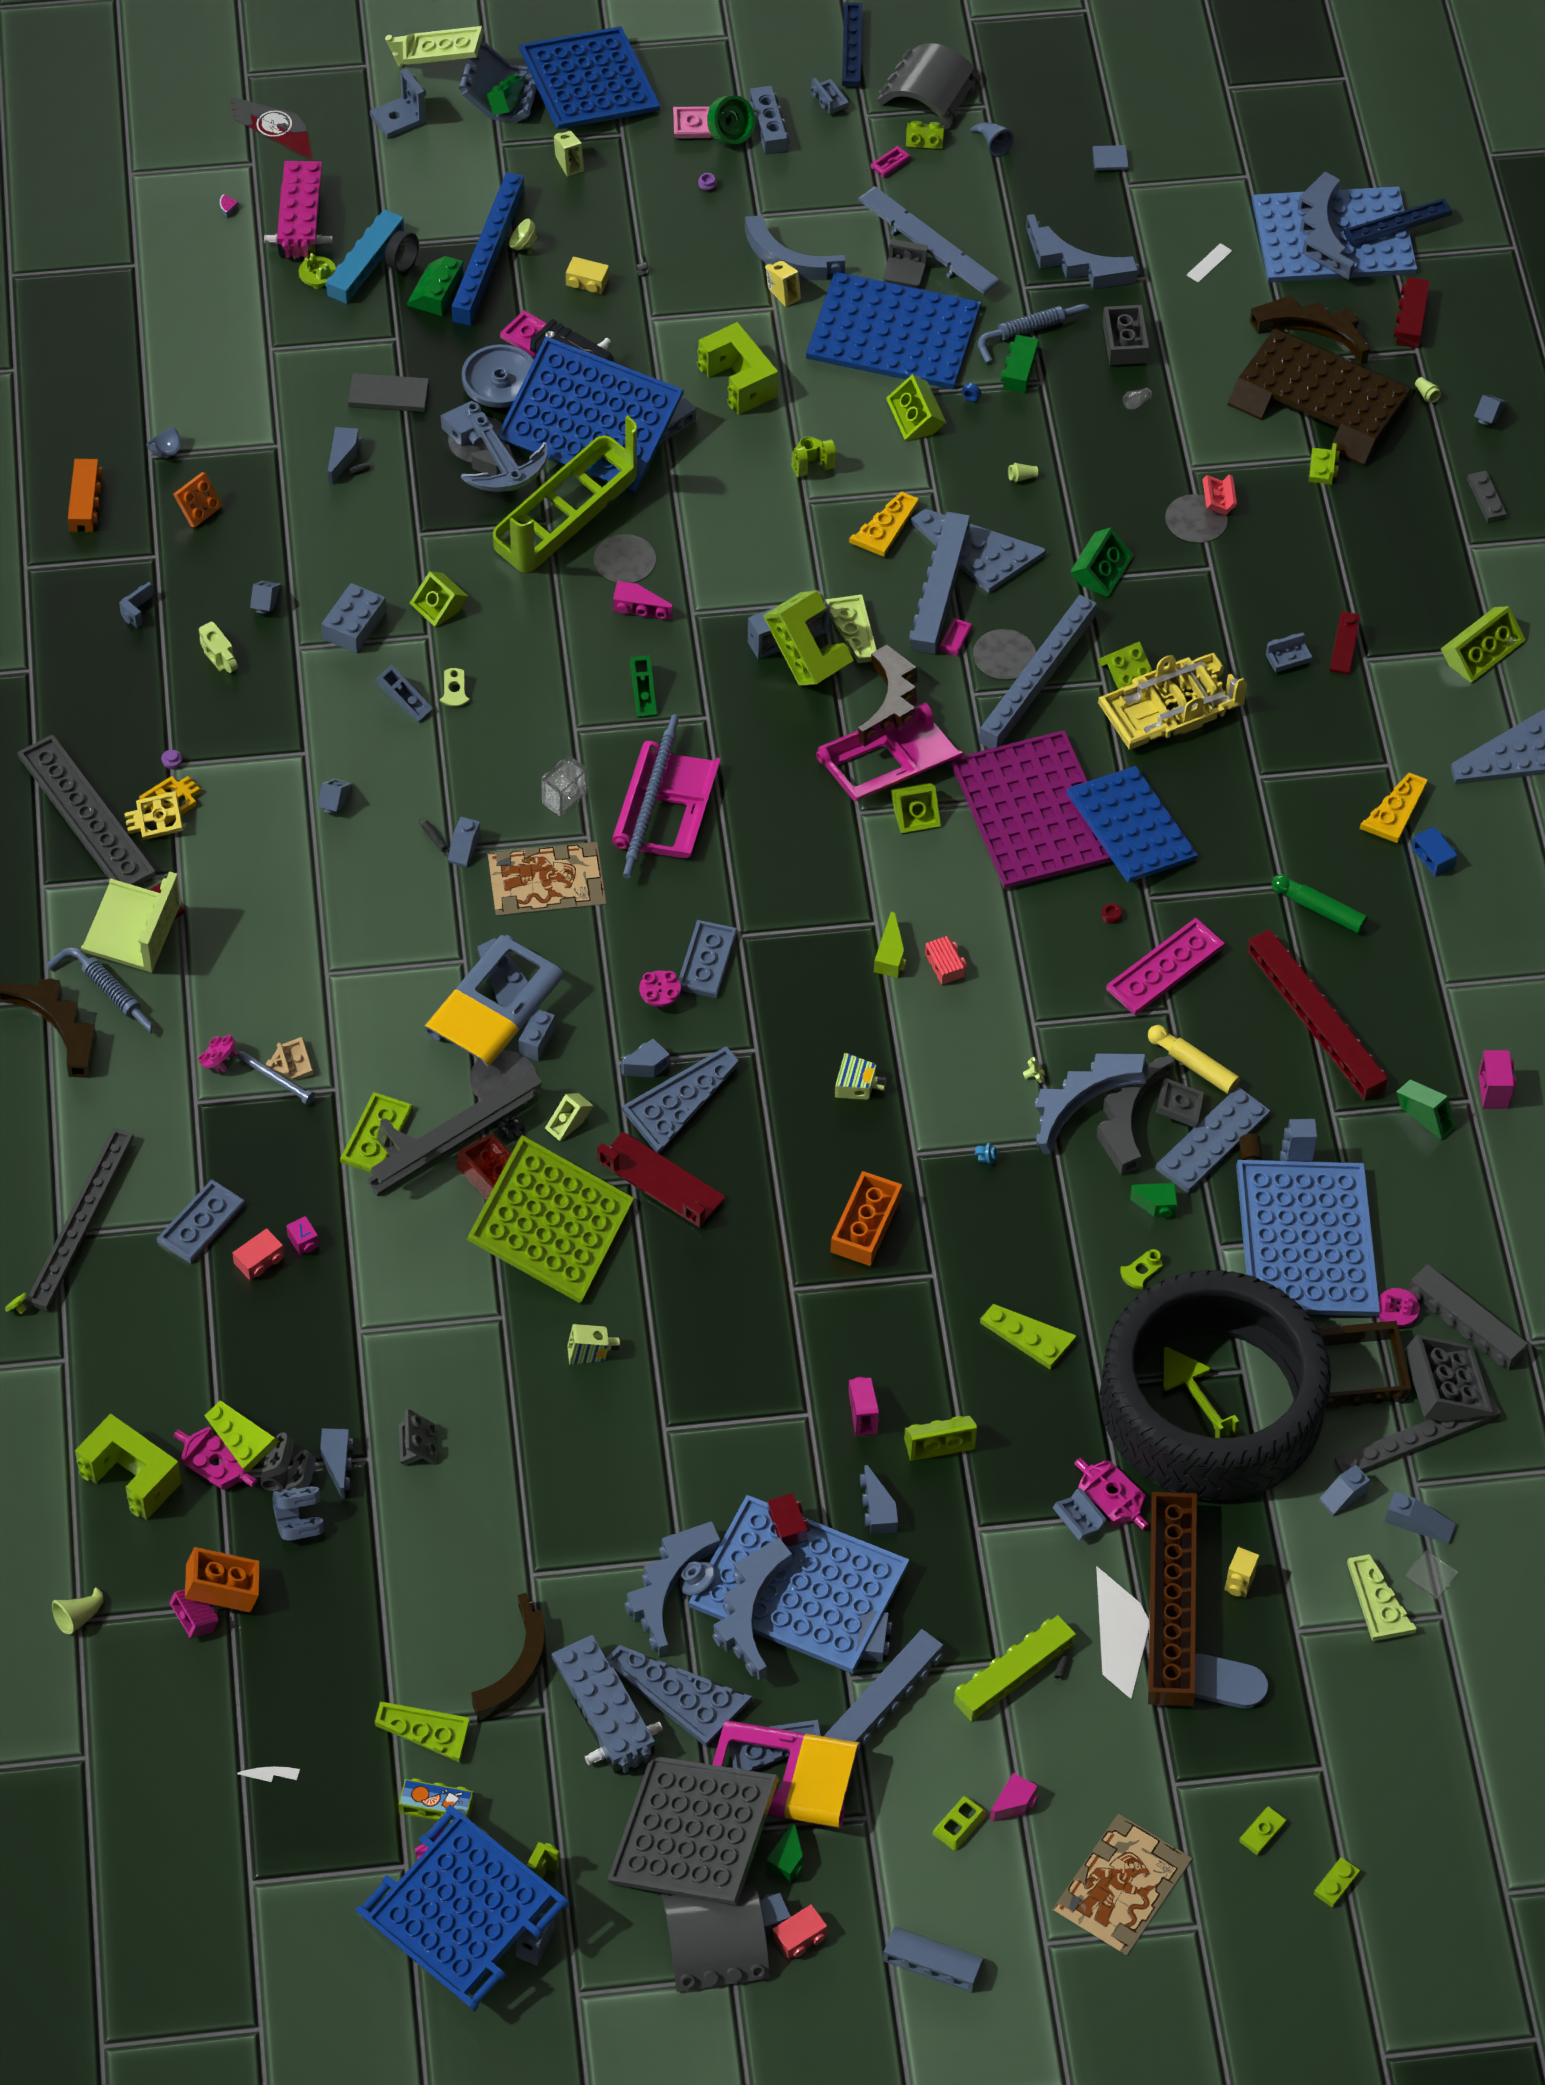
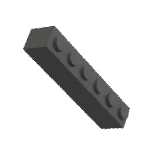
(1467, 1317)

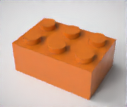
(222, 1579)

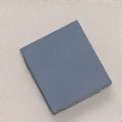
(1110, 157)

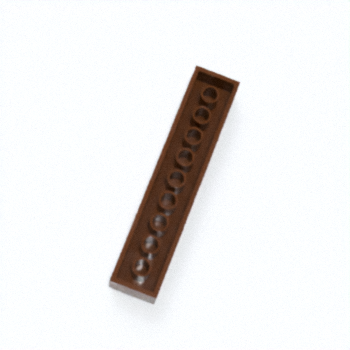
(1172, 1599)

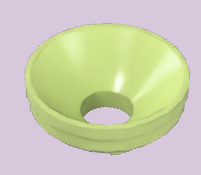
(523, 235)

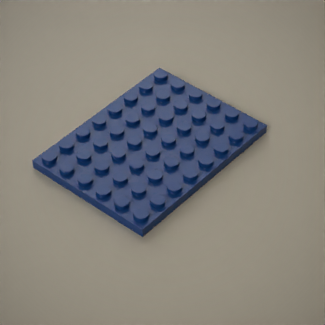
(893, 330)
(580, 396)

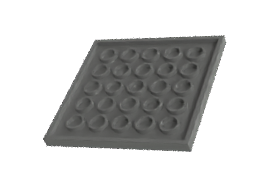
(693, 1830)

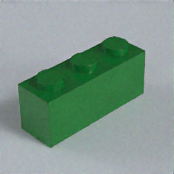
(1019, 364)

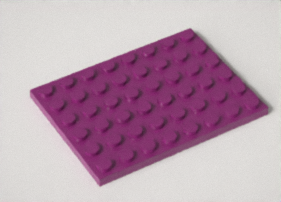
(1025, 811)

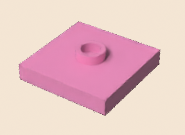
(691, 122)

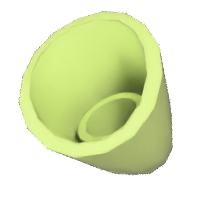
(76, 1612)

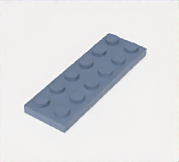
(1212, 1139)

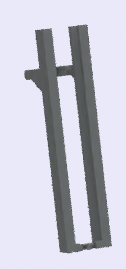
(411, 1155)

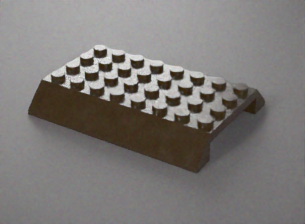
(1323, 387)

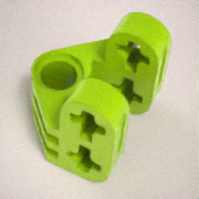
(809, 450)

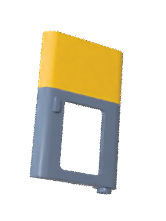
(480, 1023)

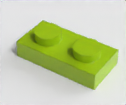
(1336, 1882)

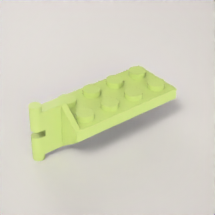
(436, 45)

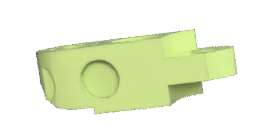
(217, 647)

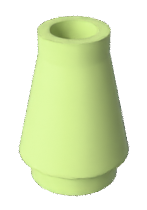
(1429, 391)
(1021, 472)

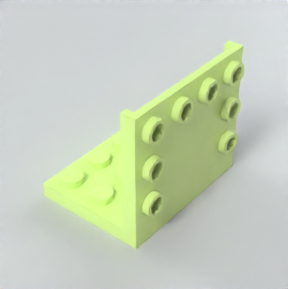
(133, 923)

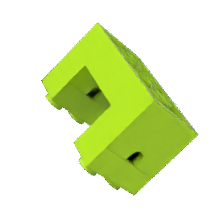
(755, 375)
(797, 643)
(154, 1470)

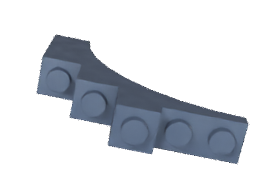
(1106, 1073)
(661, 1576)
(753, 1577)

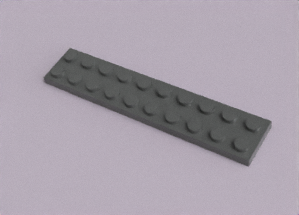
(85, 812)

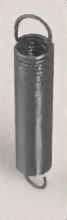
(436, 838)

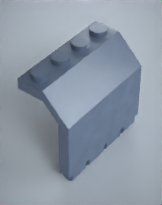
(488, 71)

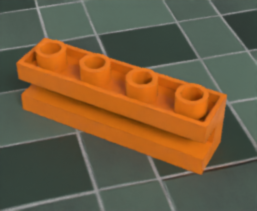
(84, 494)

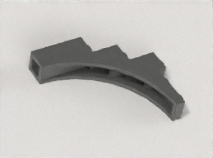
(1116, 1132)

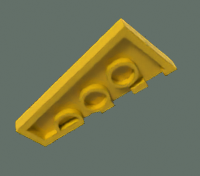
(885, 527)
(1396, 809)

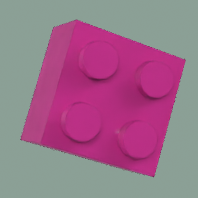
(1496, 1079)

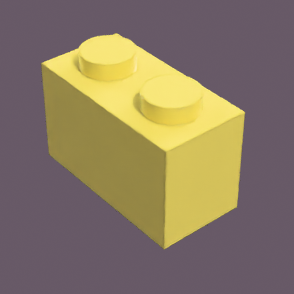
(587, 275)
(1241, 1572)

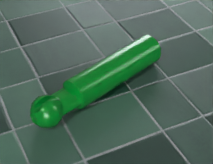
(1320, 903)

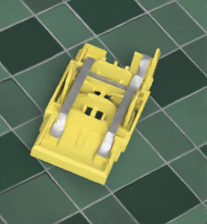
(1141, 711)

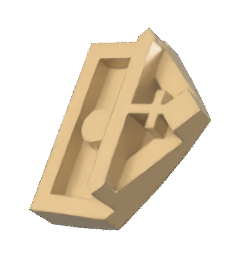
(291, 1060)

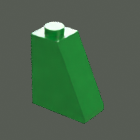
(1427, 1107)

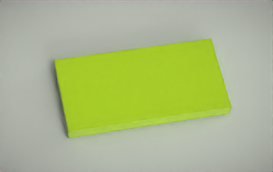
(363, 1147)

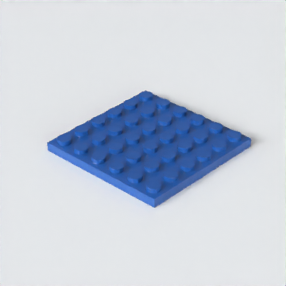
(589, 77)

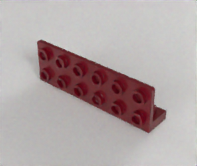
(660, 1178)

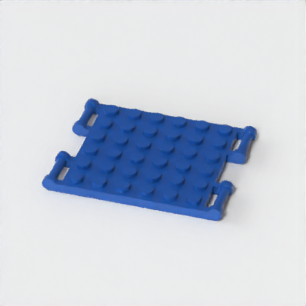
(461, 1906)

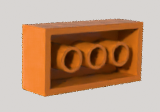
(866, 1218)

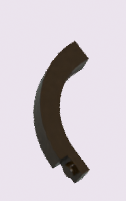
(511, 1687)

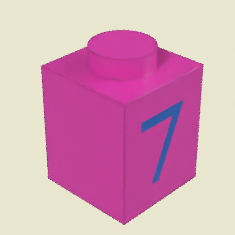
(302, 1236)

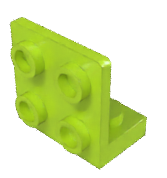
(1126, 664)

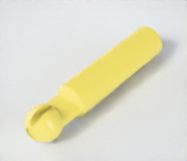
(1194, 1059)

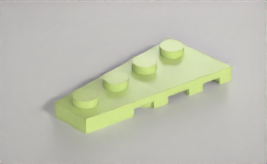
(853, 624)
(1378, 1602)

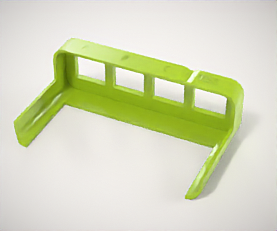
(522, 551)

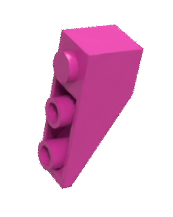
(636, 600)

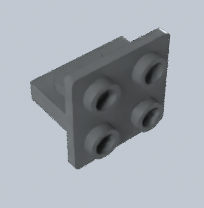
(417, 1439)

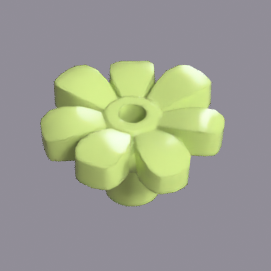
(1034, 1071)

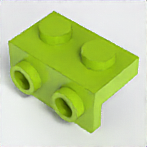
(924, 135)

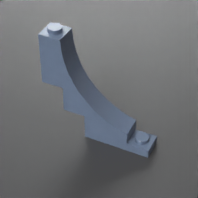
(1321, 242)
(1101, 270)

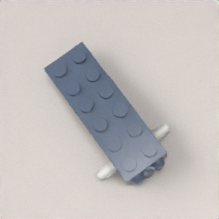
(605, 1707)

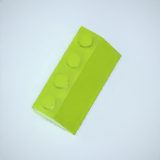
(1483, 643)

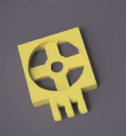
(139, 818)

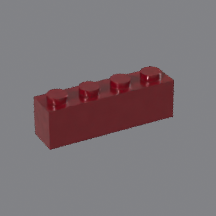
(1412, 313)

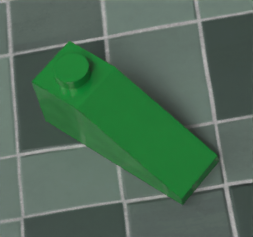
(643, 685)

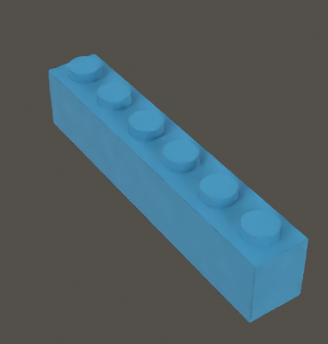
(363, 257)

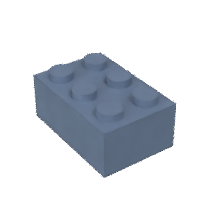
(353, 618)

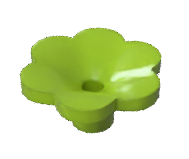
(17, 1303)

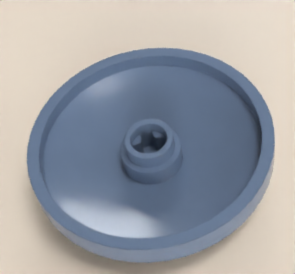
(495, 374)

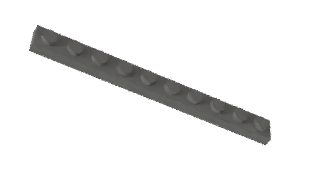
(80, 1219)

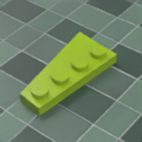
(1032, 1337)
(241, 1436)
(427, 1728)

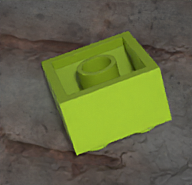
(438, 598)
(916, 807)

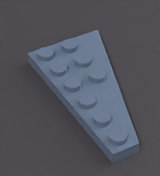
(669, 1106)
(681, 1695)

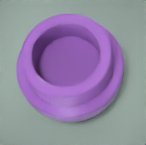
(707, 181)
(171, 759)

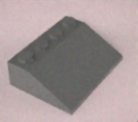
(1447, 1379)

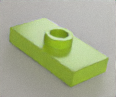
(1262, 1830)

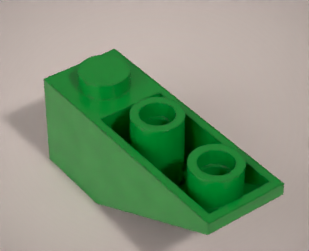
(506, 95)

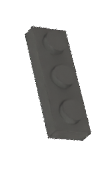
(1486, 496)

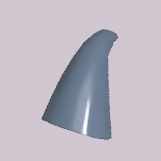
(998, 137)

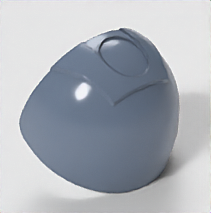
(165, 443)

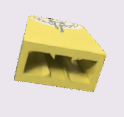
(783, 282)

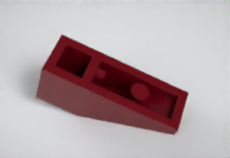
(1344, 642)

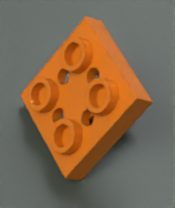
(188, 497)

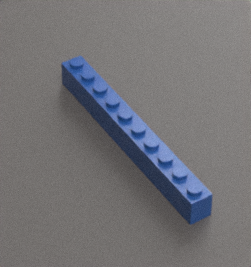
(488, 249)

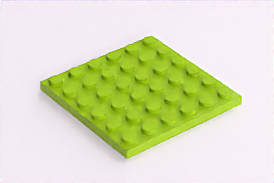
(550, 1219)

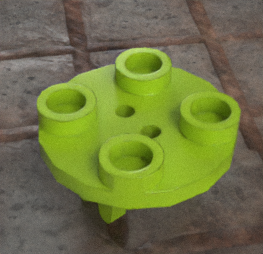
(316, 270)

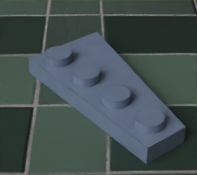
(505, 978)
(753, 1757)

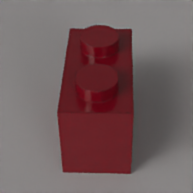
(787, 1519)

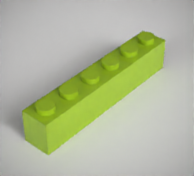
(1014, 1667)

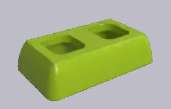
(968, 1825)

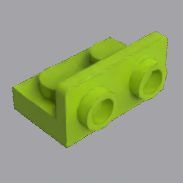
(1323, 465)
(544, 1857)

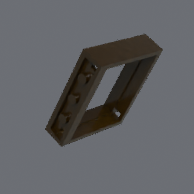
(1367, 1333)

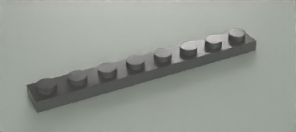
(1409, 1441)

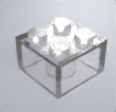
(564, 785)

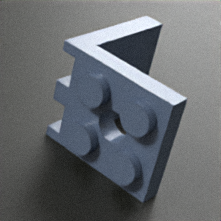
(409, 108)

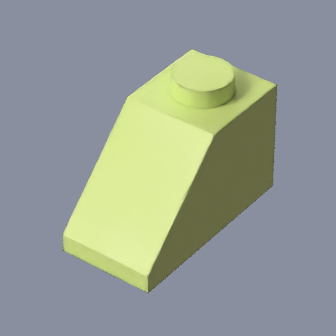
(568, 1115)

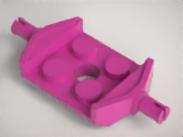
(205, 1446)
(1118, 1507)

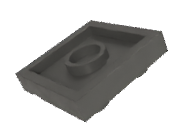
(1180, 1102)

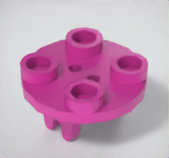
(669, 988)
(217, 1052)
(1407, 1309)

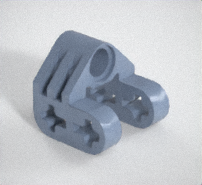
(287, 1513)

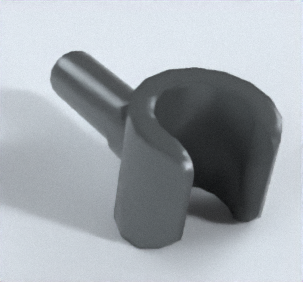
(642, 267)

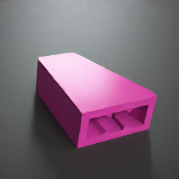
(863, 1406)

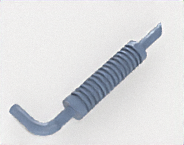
(1026, 325)
(106, 982)

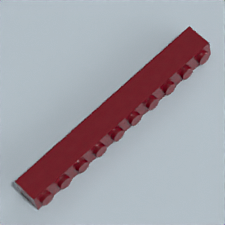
(1317, 1014)

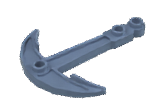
(511, 476)

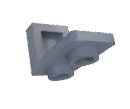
(129, 604)

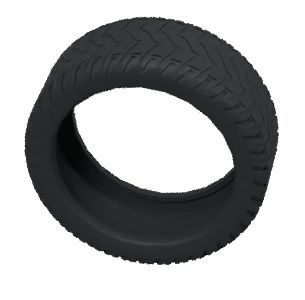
(1228, 1306)

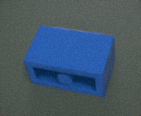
(1434, 851)

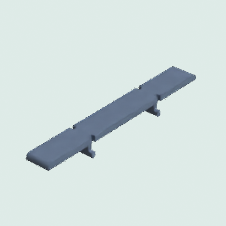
(922, 234)

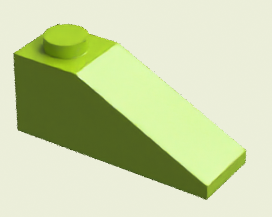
(890, 953)

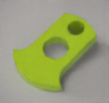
(1150, 1260)

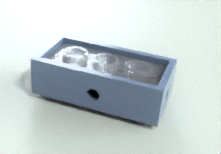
(762, 640)

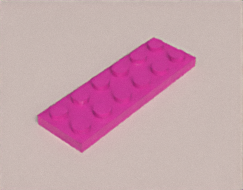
(1165, 966)

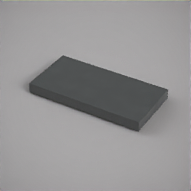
(388, 392)

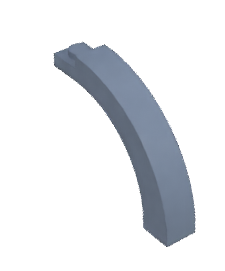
(772, 252)

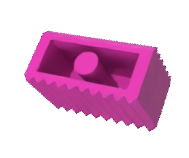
(194, 1616)

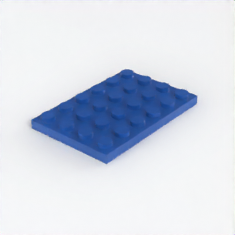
(1131, 824)

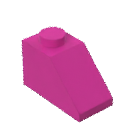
(1014, 1799)

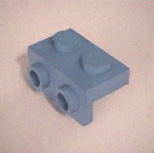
(829, 96)
(1288, 652)
(1080, 1515)

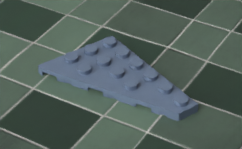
(988, 555)
(1509, 755)

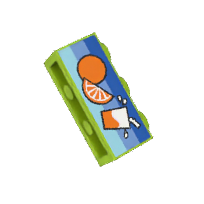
(431, 1800)

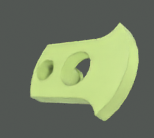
(450, 698)

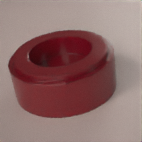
(1111, 913)

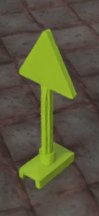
(1182, 1370)

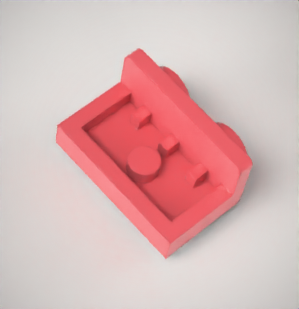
(1219, 494)

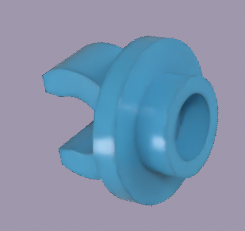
(986, 1153)

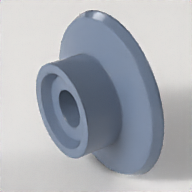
(696, 1577)

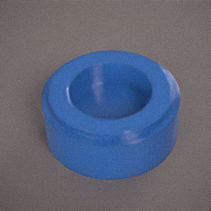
(971, 392)

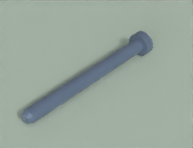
(307, 1096)

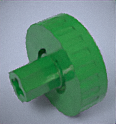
(722, 120)

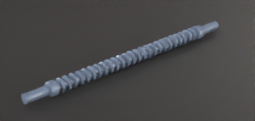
(650, 796)

